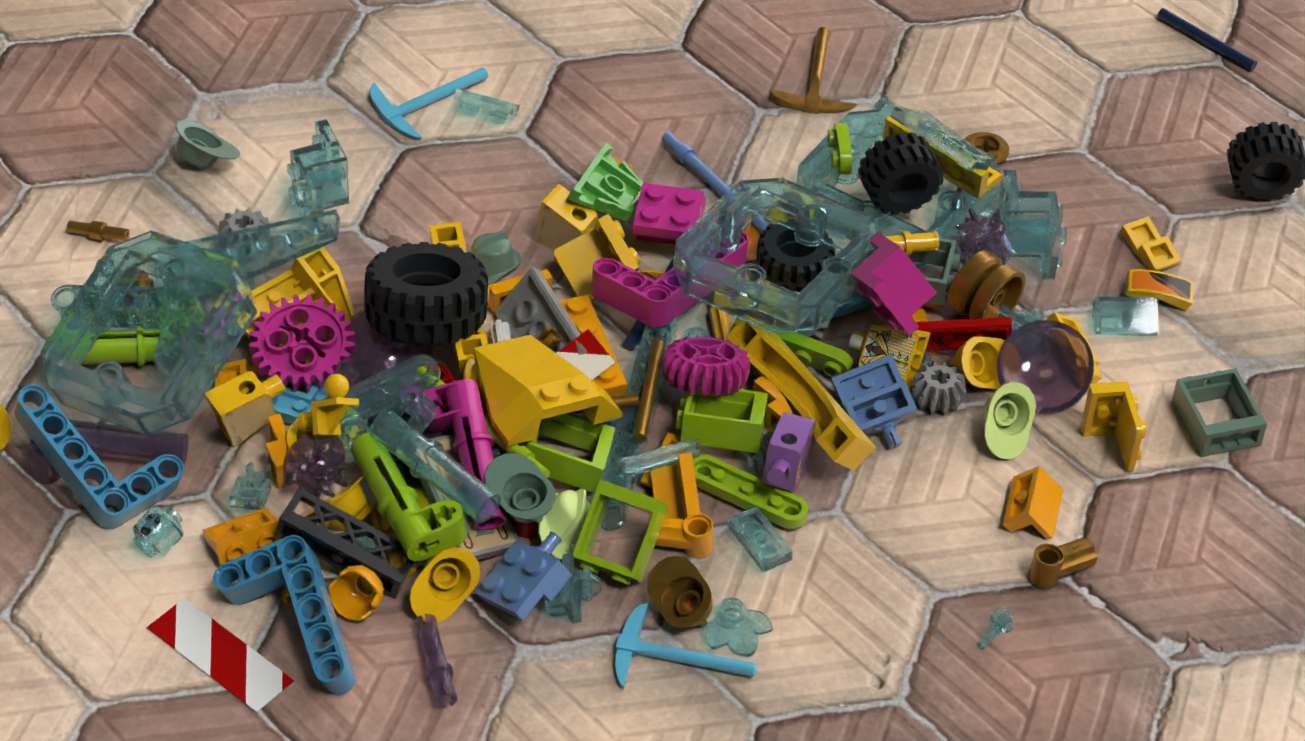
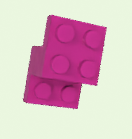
(666, 212)
(892, 284)

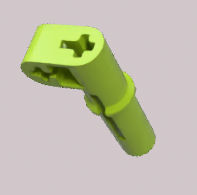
(124, 347)
(413, 526)

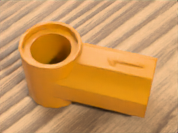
(691, 534)

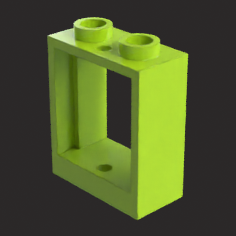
(724, 421)
(580, 433)
(604, 493)

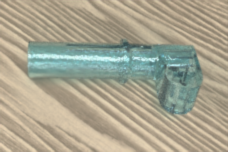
(405, 437)

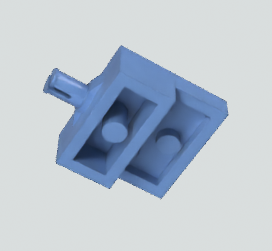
(876, 398)
(524, 577)

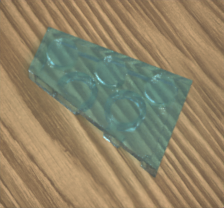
(942, 137)

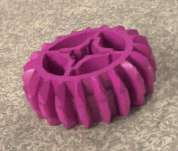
(705, 366)

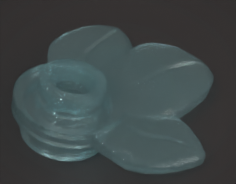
(736, 627)

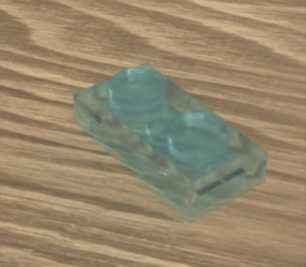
(497, 107)
(760, 539)

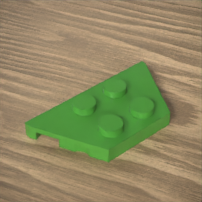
(608, 186)

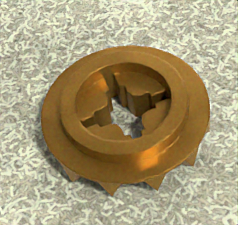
(994, 145)

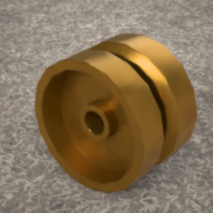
(985, 286)

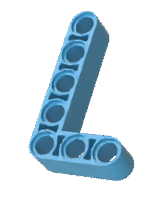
(90, 466)
(306, 601)

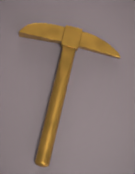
(812, 102)

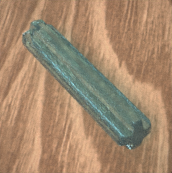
(656, 458)

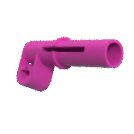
(466, 414)

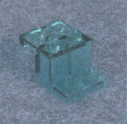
(319, 173)
(1034, 223)

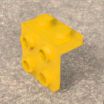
(579, 254)
(1114, 411)

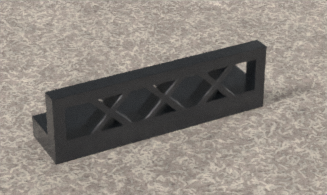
(335, 547)

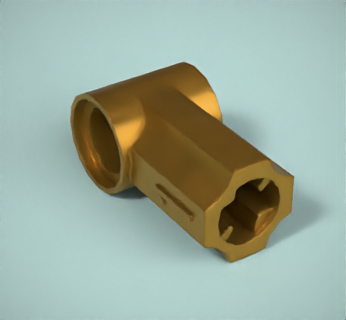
(1055, 561)

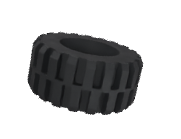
(425, 293)

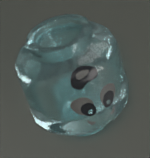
(158, 531)

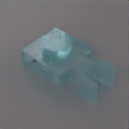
(253, 490)

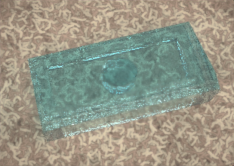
(1125, 316)

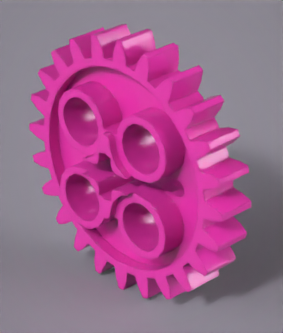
(301, 341)

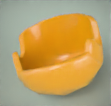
(356, 592)

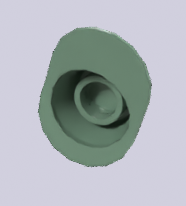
(201, 145)
(495, 254)
(521, 486)

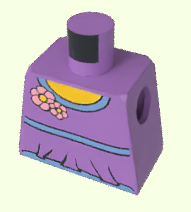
(788, 462)

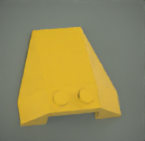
(312, 275)
(532, 383)

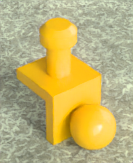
(328, 412)

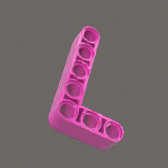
(648, 299)

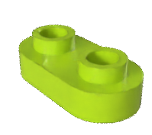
(841, 155)

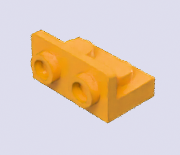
(242, 534)

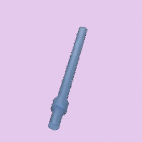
(686, 155)

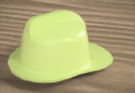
(1009, 419)
(565, 520)

